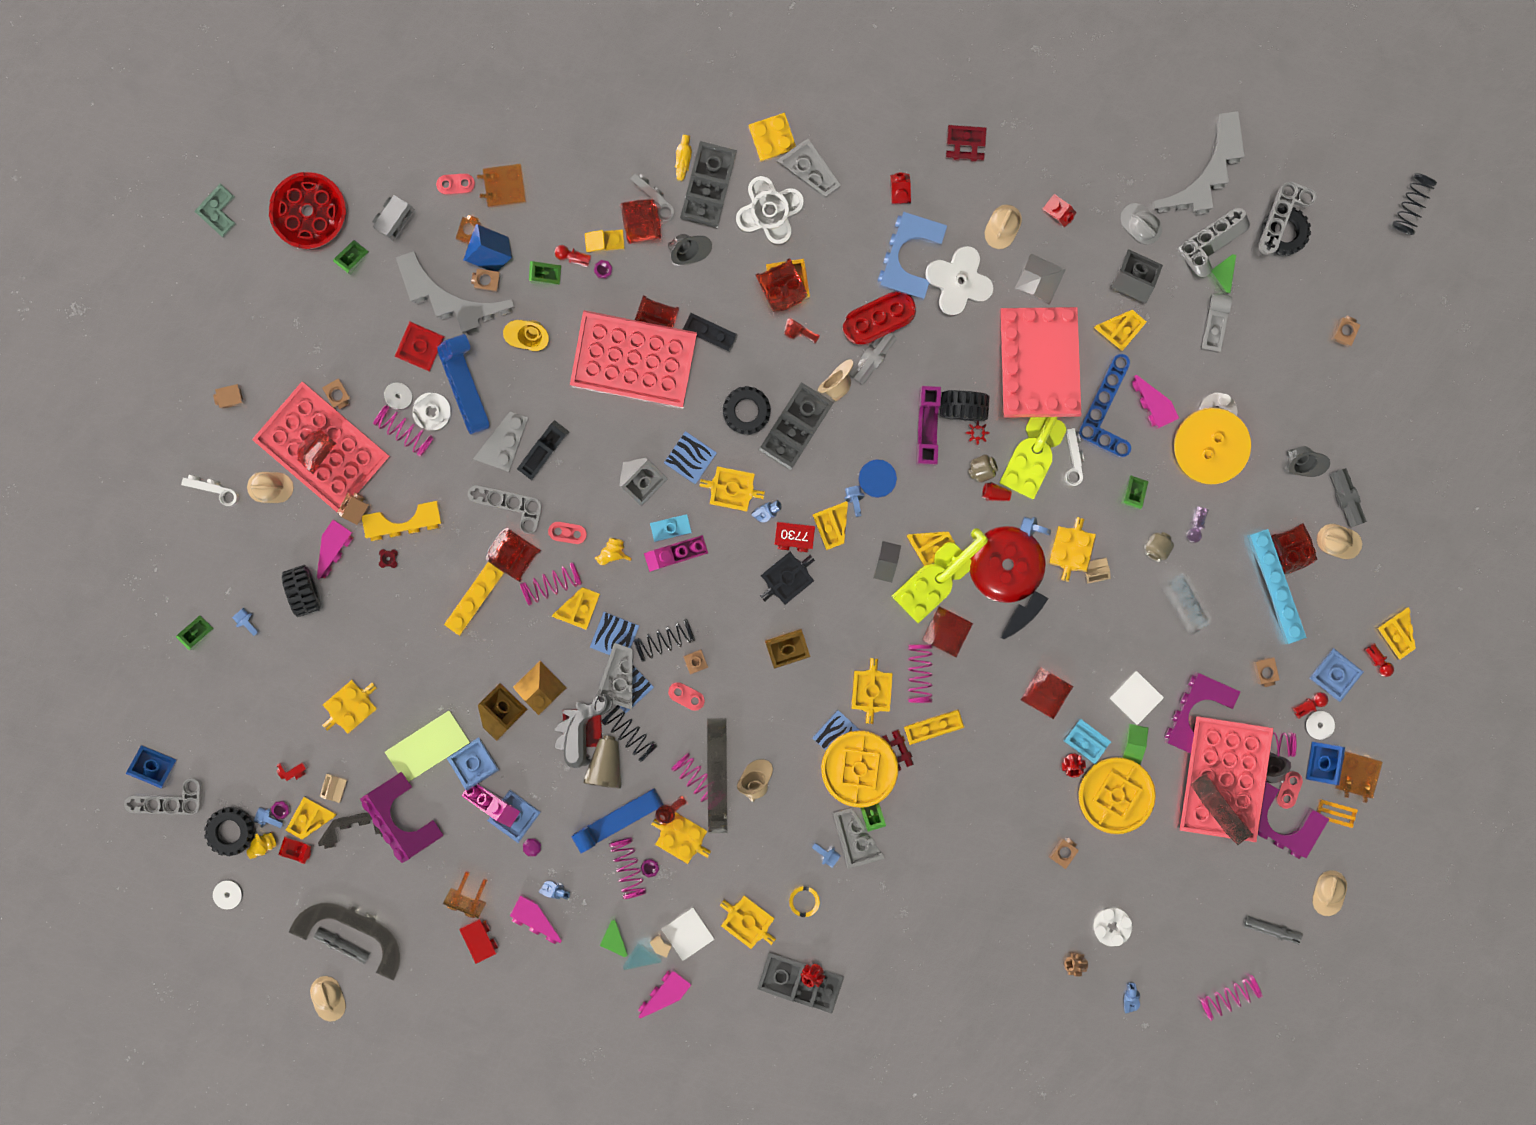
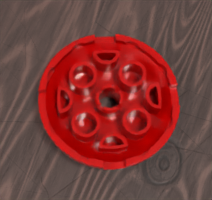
(293, 196)
(1027, 567)

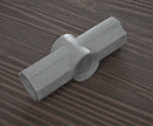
(872, 358)

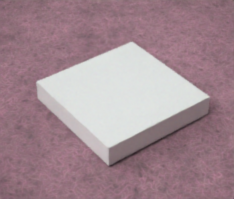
(1136, 697)
(687, 934)

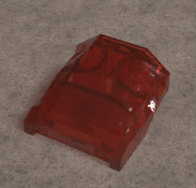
(641, 220)
(782, 286)
(656, 313)
(314, 450)
(1294, 549)
(511, 553)
(947, 631)
(1046, 693)

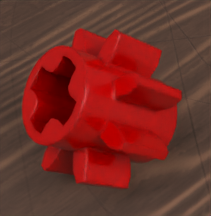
(971, 432)
(1073, 765)
(812, 975)

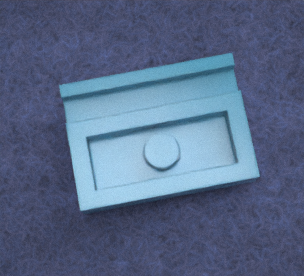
(1087, 741)

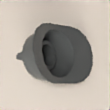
(689, 249)
(1307, 462)
(1277, 768)

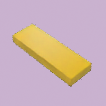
(934, 727)

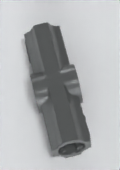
(1348, 497)

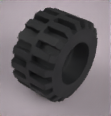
(1302, 232)
(964, 405)
(734, 422)
(300, 591)
(214, 839)

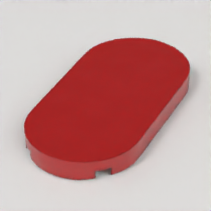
(879, 318)

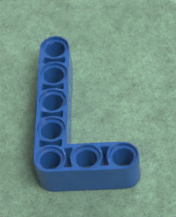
(461, 382)
(1102, 407)
(616, 820)

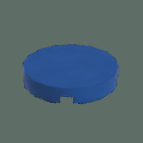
(877, 478)

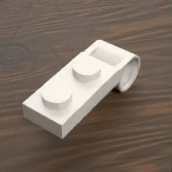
(1076, 456)
(212, 486)

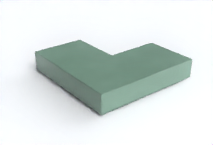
(211, 210)

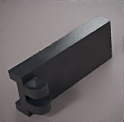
(710, 332)

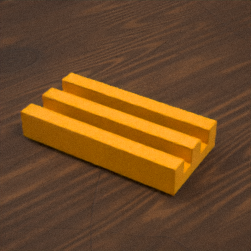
(1352, 818)

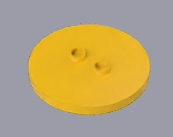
(1212, 445)
(859, 768)
(1117, 795)

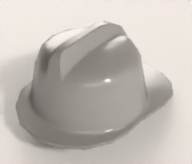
(1141, 223)

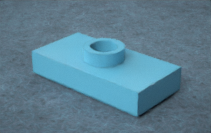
(670, 528)

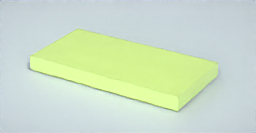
(427, 746)

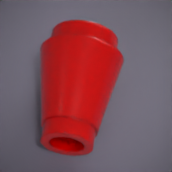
(994, 492)

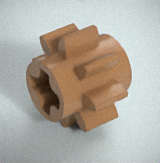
(1076, 964)

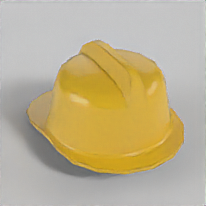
(526, 335)

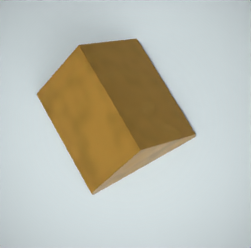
(787, 648)

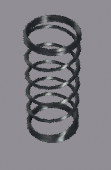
(1424, 180)
(637, 641)
(651, 748)

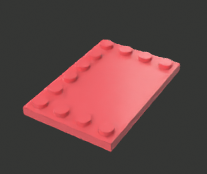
(633, 358)
(1040, 362)
(347, 465)
(1237, 763)

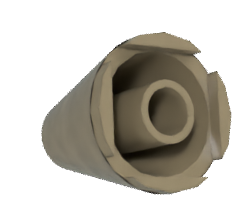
(605, 764)

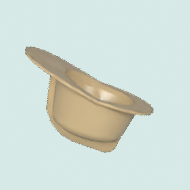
(1003, 226)
(838, 382)
(270, 487)
(1339, 541)
(755, 779)
(1329, 893)
(327, 998)

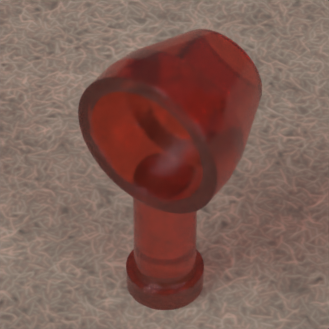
(793, 329)
(669, 811)

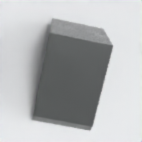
(887, 561)

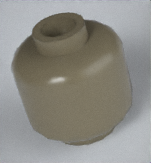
(983, 468)
(1159, 546)

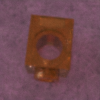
(461, 236)

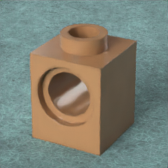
(492, 286)
(1338, 335)
(330, 388)
(228, 396)
(353, 507)
(695, 661)
(1260, 665)
(1064, 861)

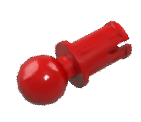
(562, 252)
(1386, 669)
(1319, 700)

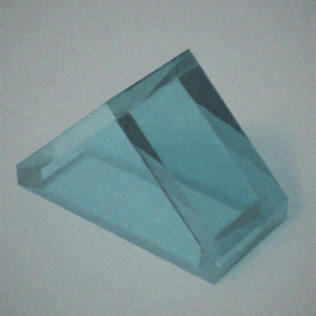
(641, 957)

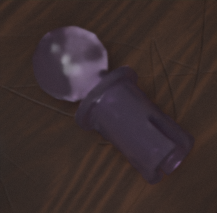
(1194, 535)

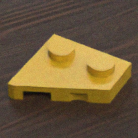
(1121, 328)
(832, 525)
(928, 544)
(578, 608)
(1399, 633)
(308, 818)

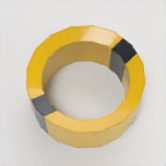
(804, 914)

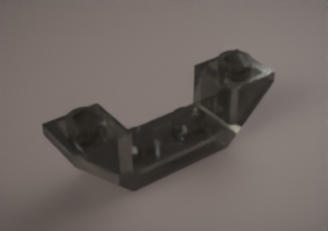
(1220, 809)
(331, 835)

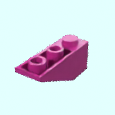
(1158, 406)
(332, 542)
(675, 553)
(491, 805)
(531, 914)
(671, 991)

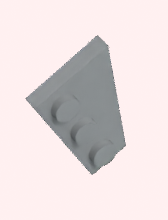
(810, 167)
(503, 443)
(618, 677)
(854, 839)

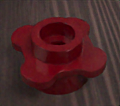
(384, 562)

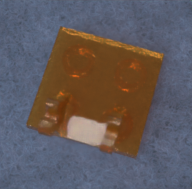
(503, 185)
(1359, 775)
(467, 905)

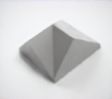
(1040, 278)
(640, 479)

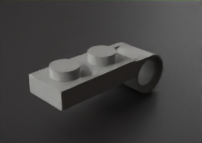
(654, 193)
(1216, 322)

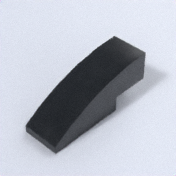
(543, 450)
(1024, 615)

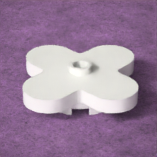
(764, 196)
(946, 275)

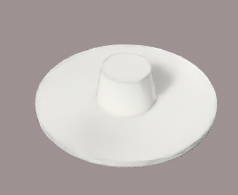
(397, 395)
(1320, 725)
(227, 895)

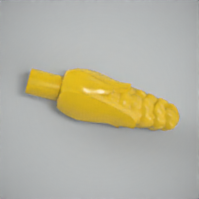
(683, 157)

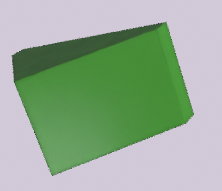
(351, 257)
(544, 273)
(1224, 273)
(1135, 492)
(194, 633)
(1135, 743)
(873, 817)
(613, 940)

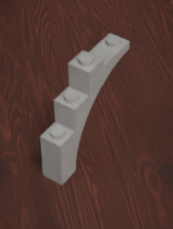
(1227, 148)
(444, 304)

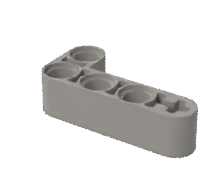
(1282, 219)
(1212, 239)
(504, 504)
(162, 801)

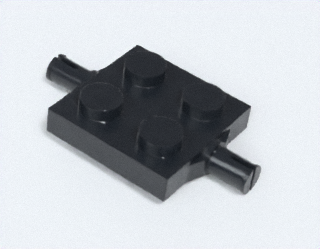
(787, 578)

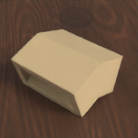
(1098, 571)
(333, 788)
(660, 946)

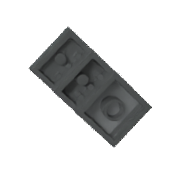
(708, 184)
(796, 426)
(783, 979)

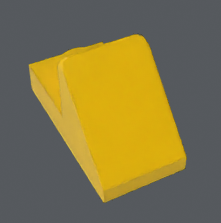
(604, 240)

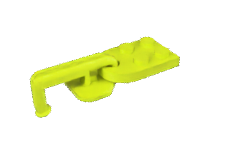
(1028, 469)
(923, 592)

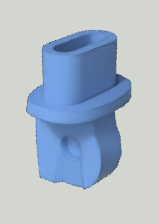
(854, 495)
(767, 511)
(1030, 526)
(242, 618)
(262, 816)
(830, 857)
(554, 891)
(1131, 998)

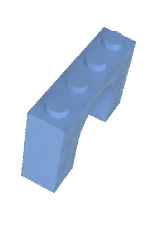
(909, 228)

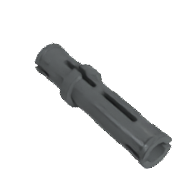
(1280, 932)
(337, 943)

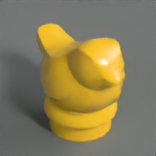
(612, 552)
(261, 845)

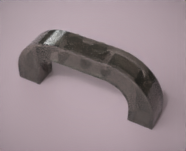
(717, 775)
(362, 922)

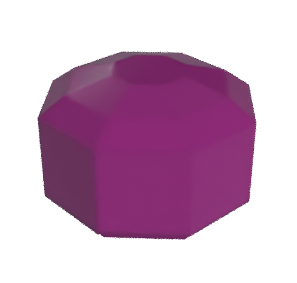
(603, 269)
(280, 810)
(531, 847)
(650, 868)

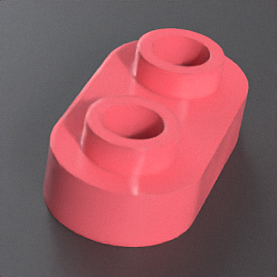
(455, 184)
(567, 532)
(686, 696)
(1287, 788)

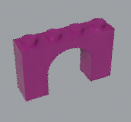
(927, 425)
(1200, 689)
(378, 805)
(1299, 841)

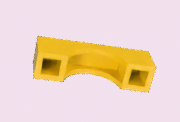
(426, 515)
(474, 598)

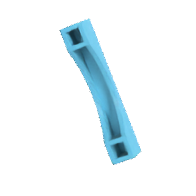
(1277, 585)

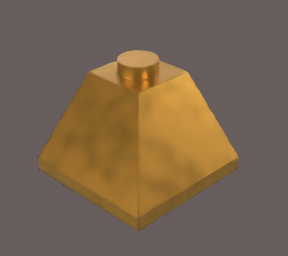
(539, 687)
(499, 711)

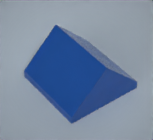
(488, 249)
(1325, 763)
(151, 767)

